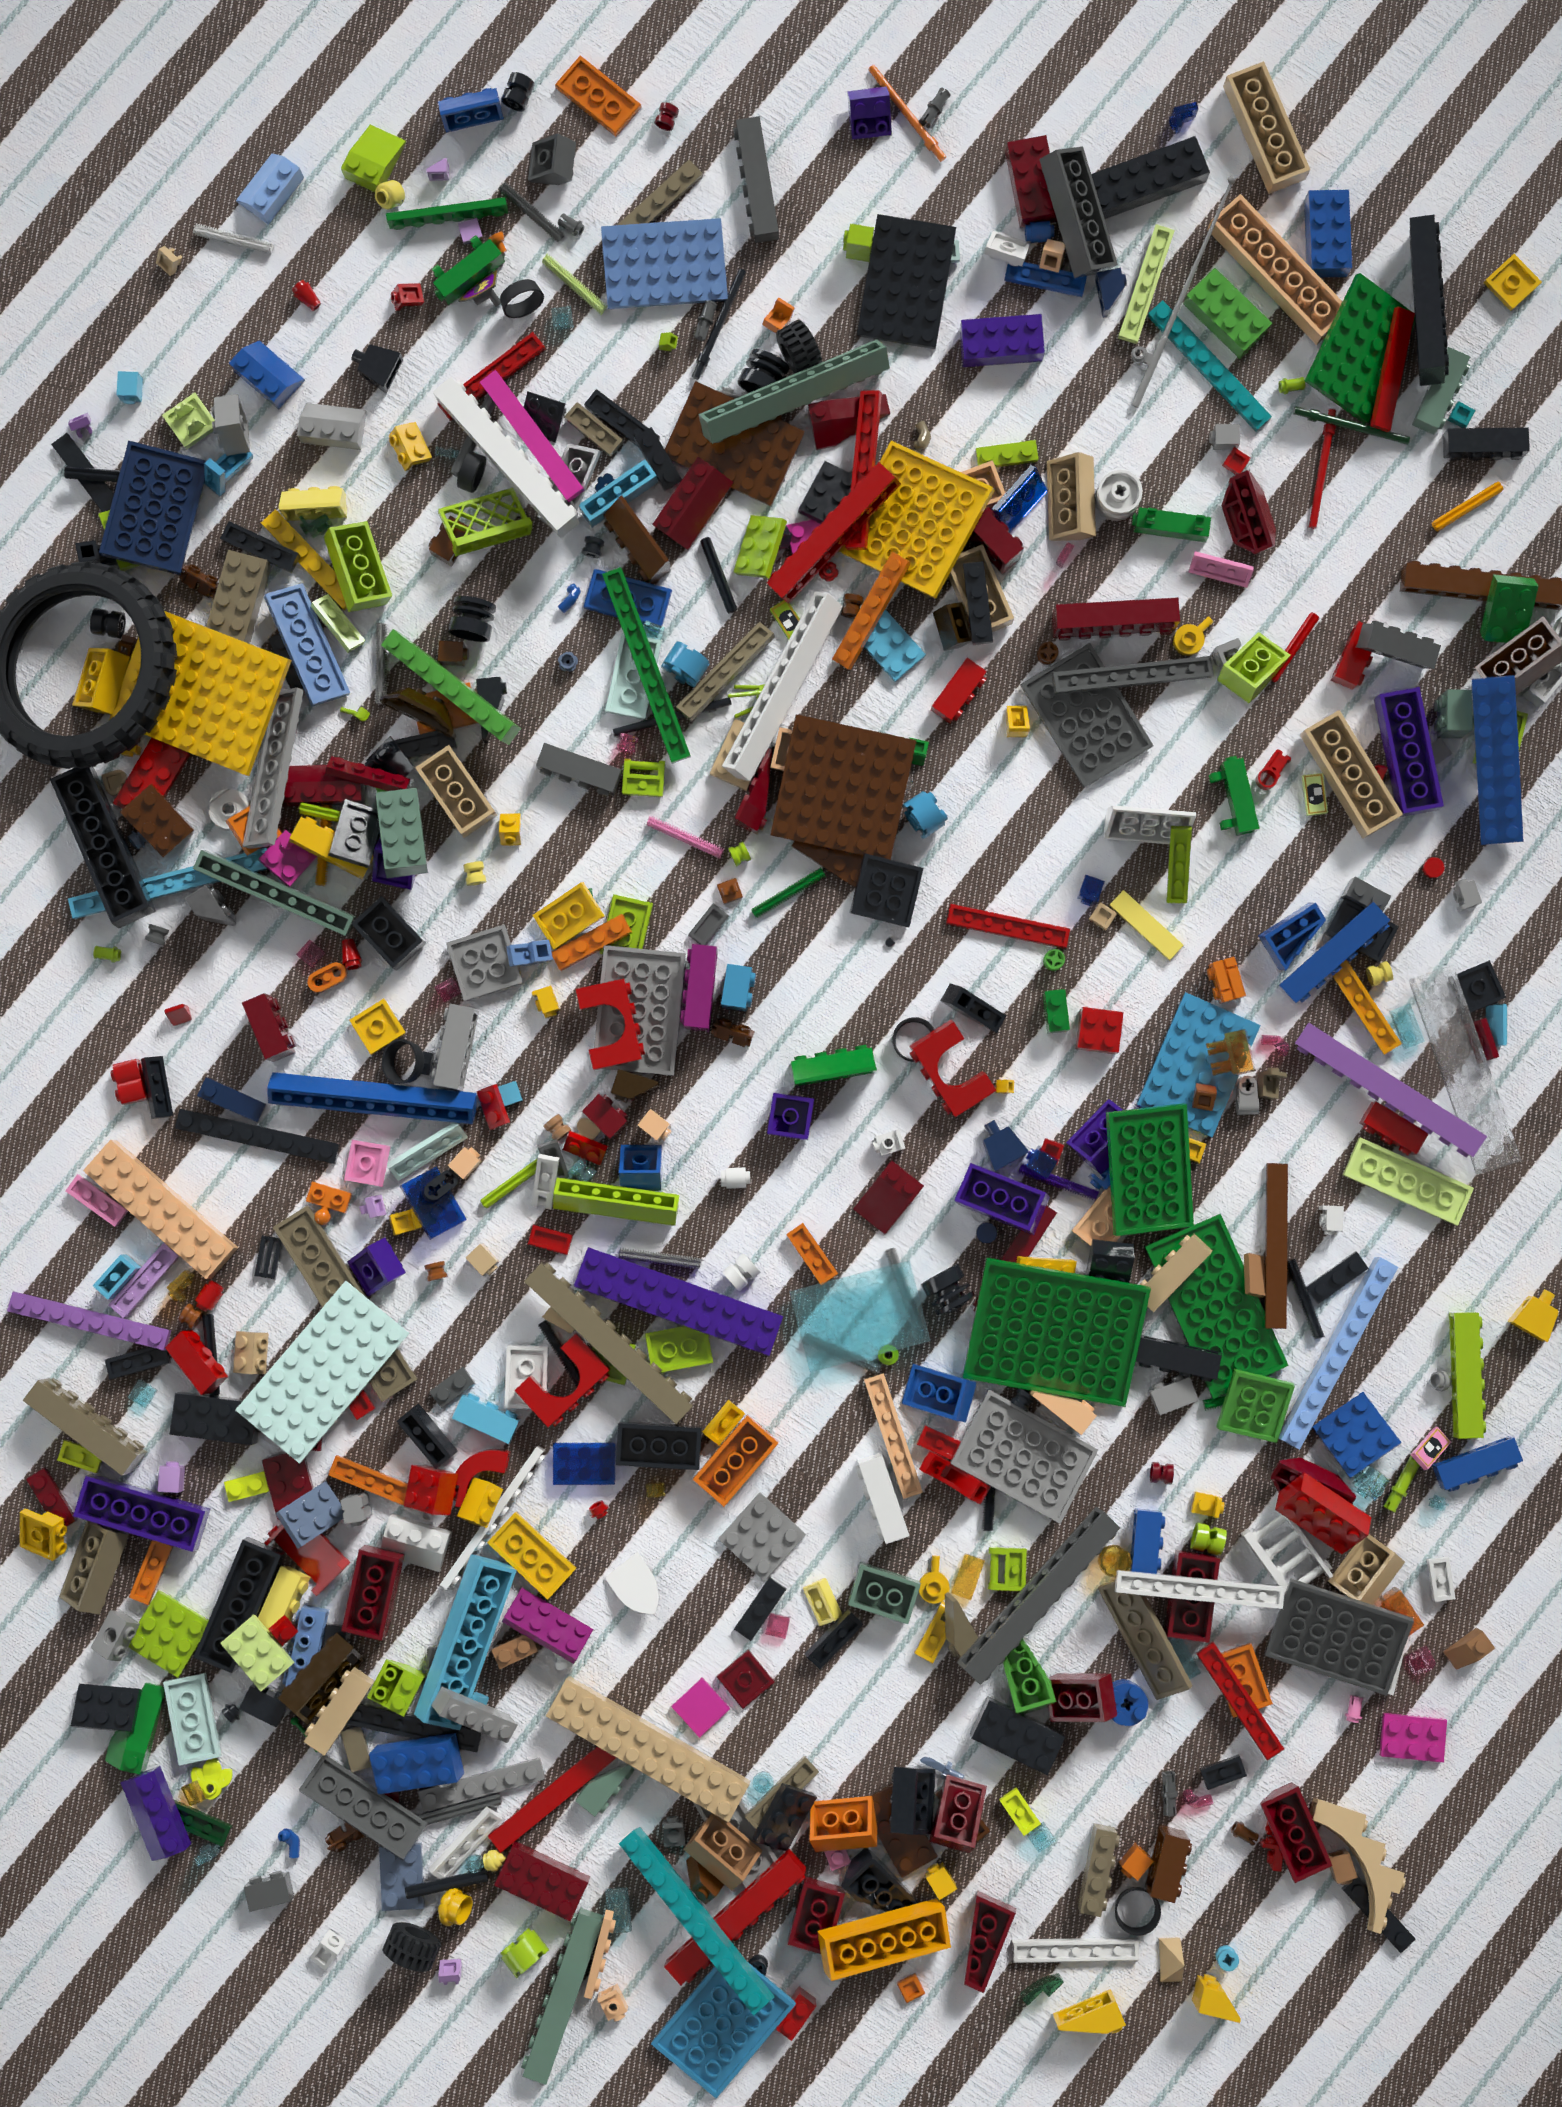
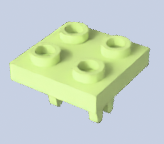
(190, 420)

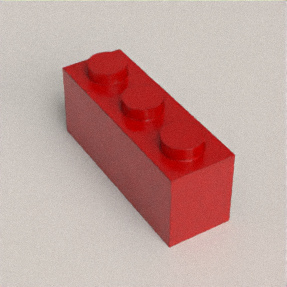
(1352, 661)
(959, 691)
(1393, 1129)
(196, 1362)

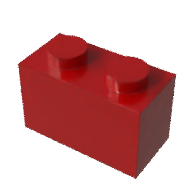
(798, 2015)

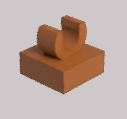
(729, 891)

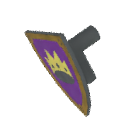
(483, 290)

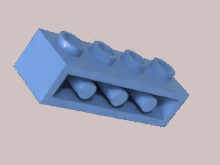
(308, 1640)

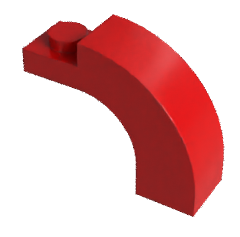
(485, 1460)
(954, 1477)

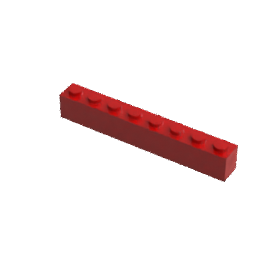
(833, 532)
(740, 1913)

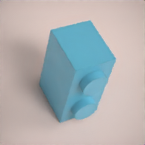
(116, 1276)

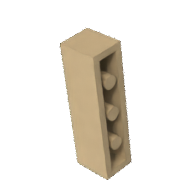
(1176, 1270)
(339, 1710)

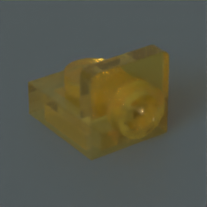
(180, 1282)

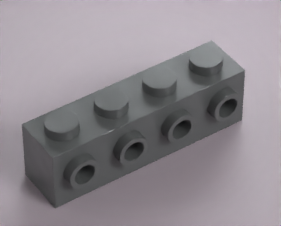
(1398, 645)
(579, 769)

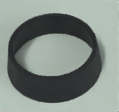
(525, 307)
(909, 1020)
(389, 1057)
(1138, 1931)

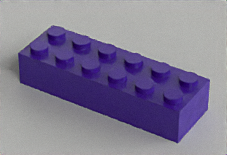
(1408, 751)
(141, 1512)

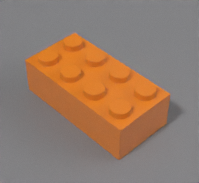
(735, 1460)

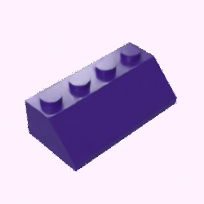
(156, 1814)

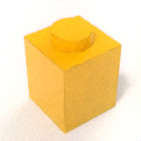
(940, 1880)

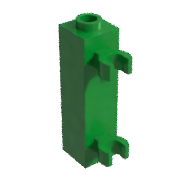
(468, 271)
(1171, 524)
(1239, 796)

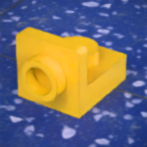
(1207, 1504)

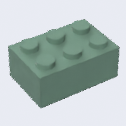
(884, 1593)

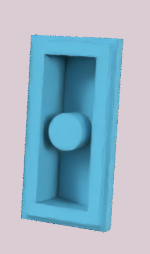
(1497, 1020)

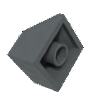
(552, 160)

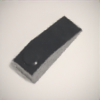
(493, 691)
(973, 1007)

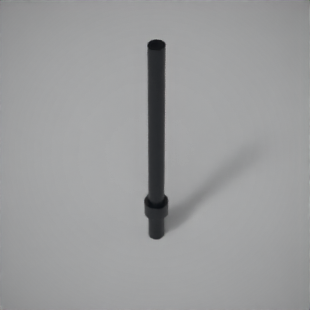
(703, 358)
(652, 722)

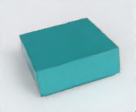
(1461, 415)

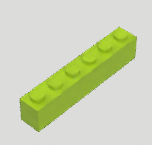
(615, 1201)
(1466, 1375)

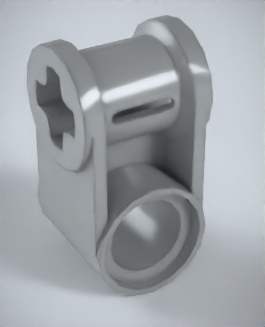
(1246, 1101)

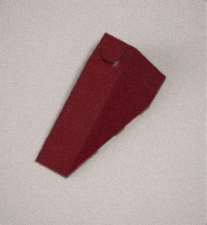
(753, 806)

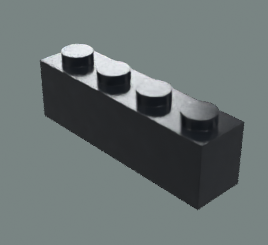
(1486, 443)
(1178, 1357)

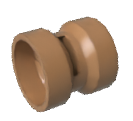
(556, 1127)

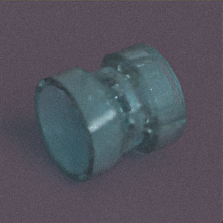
(582, 1171)

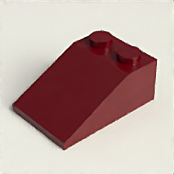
(888, 1197)
(958, 1814)

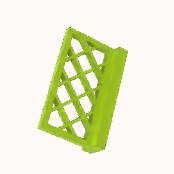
(487, 537)

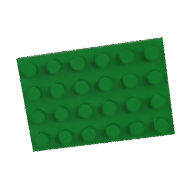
(1355, 348)
(1149, 1169)

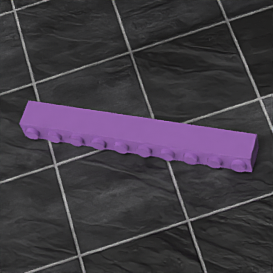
(1390, 1089)

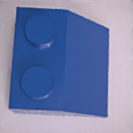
(641, 1167)

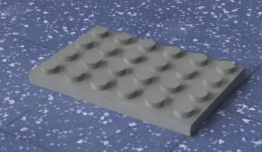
(657, 995)
(1024, 1456)

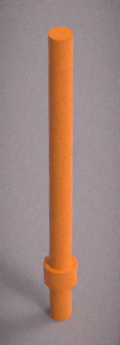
(930, 142)

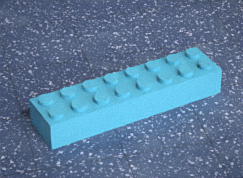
(466, 1635)

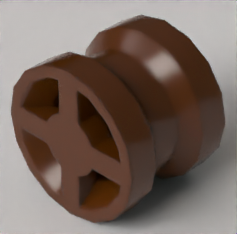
(1048, 649)

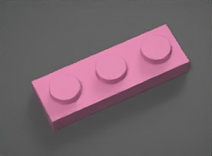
(1221, 569)
(96, 1200)

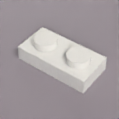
(1441, 1579)

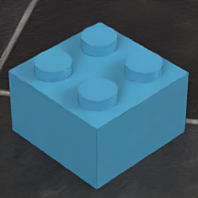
(737, 987)

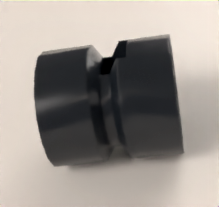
(518, 89)
(105, 622)

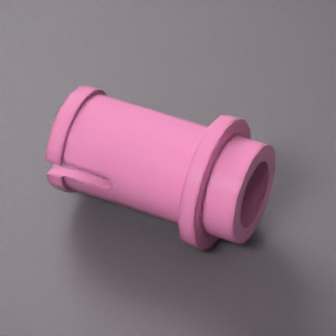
(1354, 1709)

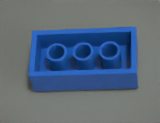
(1328, 232)
(416, 1763)

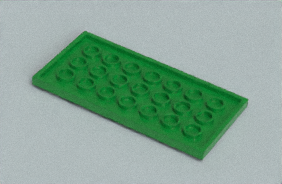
(1215, 1308)

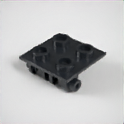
(545, 413)
(390, 759)

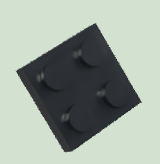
(1480, 986)

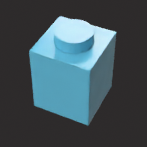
(129, 387)

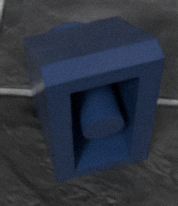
(1109, 288)

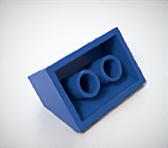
(470, 110)
(266, 373)

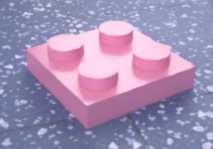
(367, 1163)

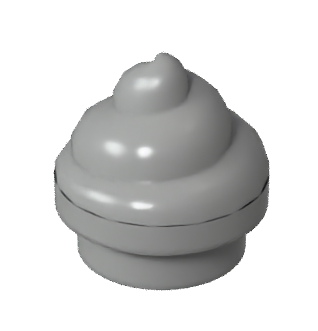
(1440, 1380)

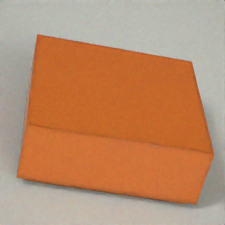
(911, 1987)

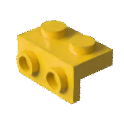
(409, 445)

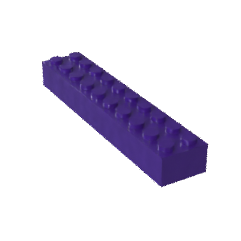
(678, 1301)

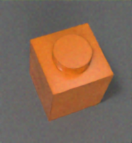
(1135, 1862)

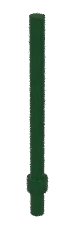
(1315, 415)

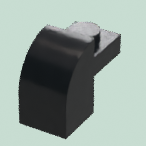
(89, 552)

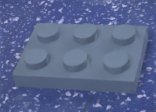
(311, 1514)
(397, 1875)

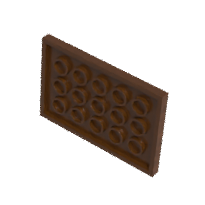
(752, 460)

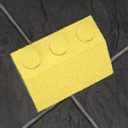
(313, 503)

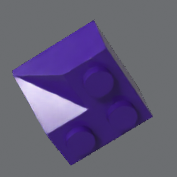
(790, 1116)

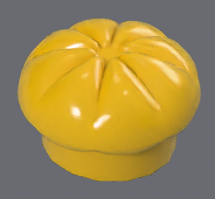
(454, 1907)

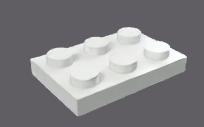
(520, 1364)

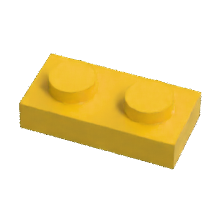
(723, 1422)

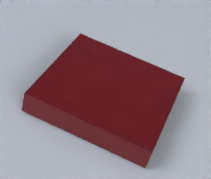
(745, 1678)

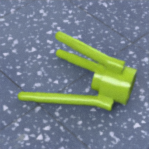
(758, 689)

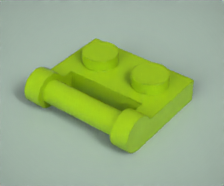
(643, 784)
(1014, 1568)

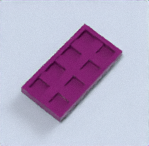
(547, 1625)

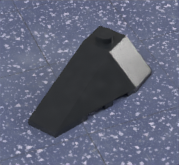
(874, 1884)

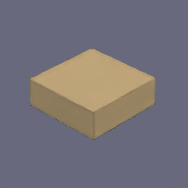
(1102, 916)

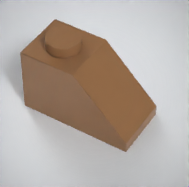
(1469, 1649)

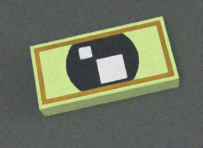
(1314, 794)

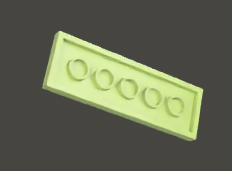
(1408, 1181)

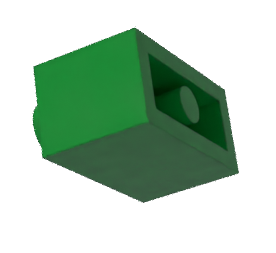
(1056, 1011)

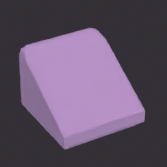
(439, 171)

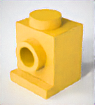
(546, 1001)

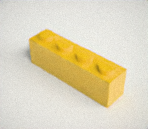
(318, 842)

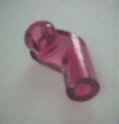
(1278, 1042)
(1195, 1801)

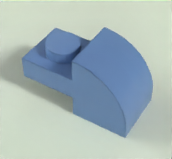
(529, 953)

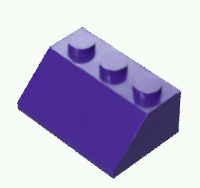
(1091, 1139)

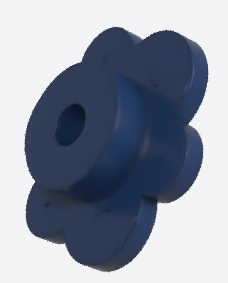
(606, 479)

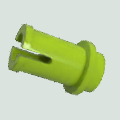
(1291, 385)
(112, 954)

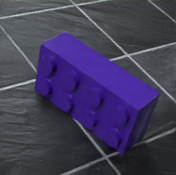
(1002, 340)
(1002, 1198)

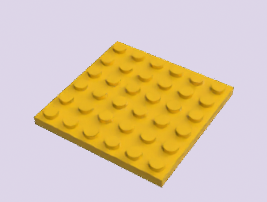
(923, 519)

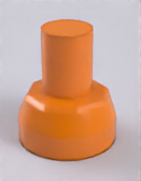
(498, 239)

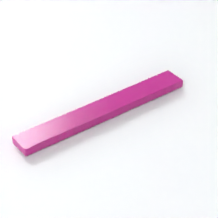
(532, 436)

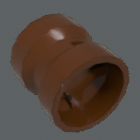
(851, 605)

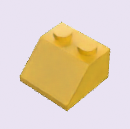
(1212, 2000)

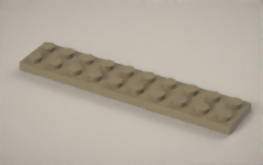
(325, 1274)

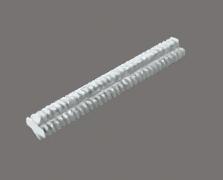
(233, 239)

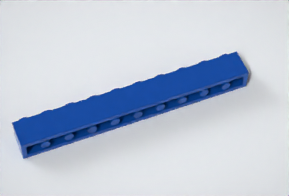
(372, 1098)

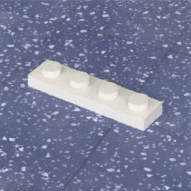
(465, 1843)

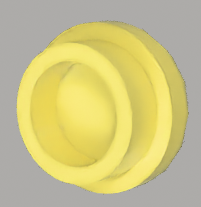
(493, 1860)

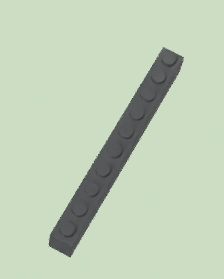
(1038, 1595)

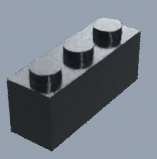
(427, 1436)

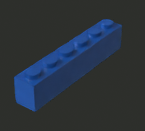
(1334, 952)

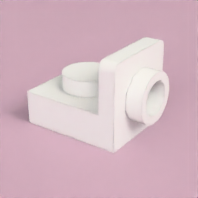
(327, 1950)

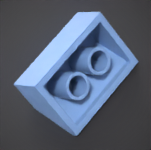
(271, 187)

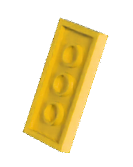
(531, 1555)

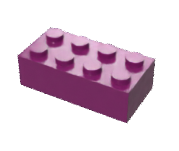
(700, 987)

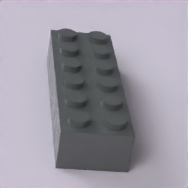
(1078, 211)

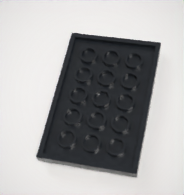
(906, 281)

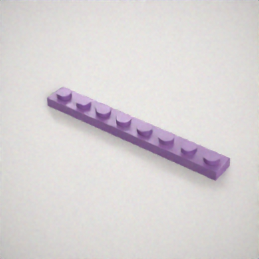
(88, 1320)

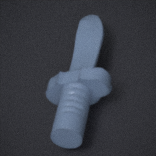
(945, 1769)

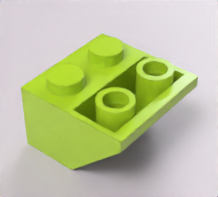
(396, 1686)

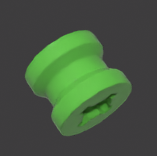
(1055, 956)

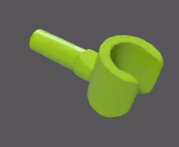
(362, 714)

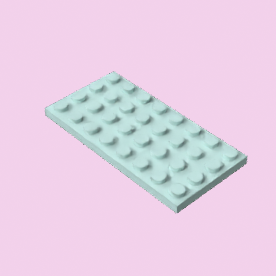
(322, 1372)

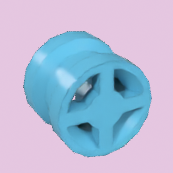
(1223, 1955)

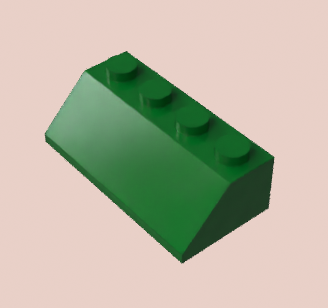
(833, 1066)

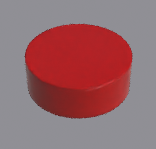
(1433, 867)

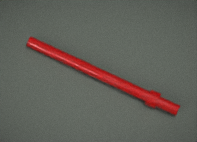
(1328, 431)

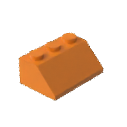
(843, 1824)

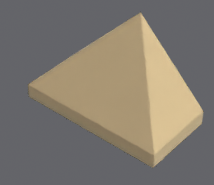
(1171, 1960)

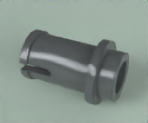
(572, 225)

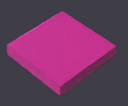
(700, 1707)

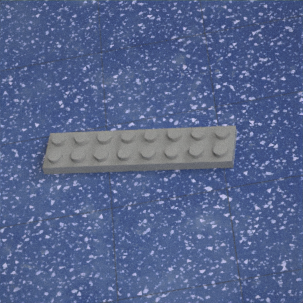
(273, 771)

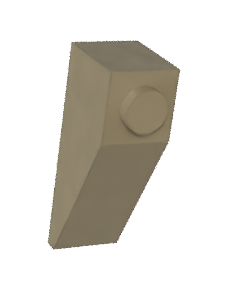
(957, 1628)

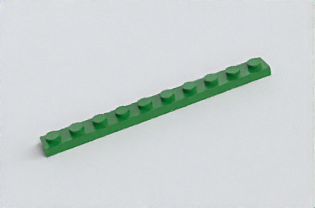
(646, 665)

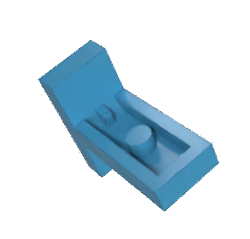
(222, 470)

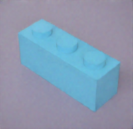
(486, 1418)

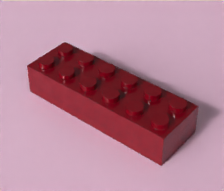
(1115, 618)

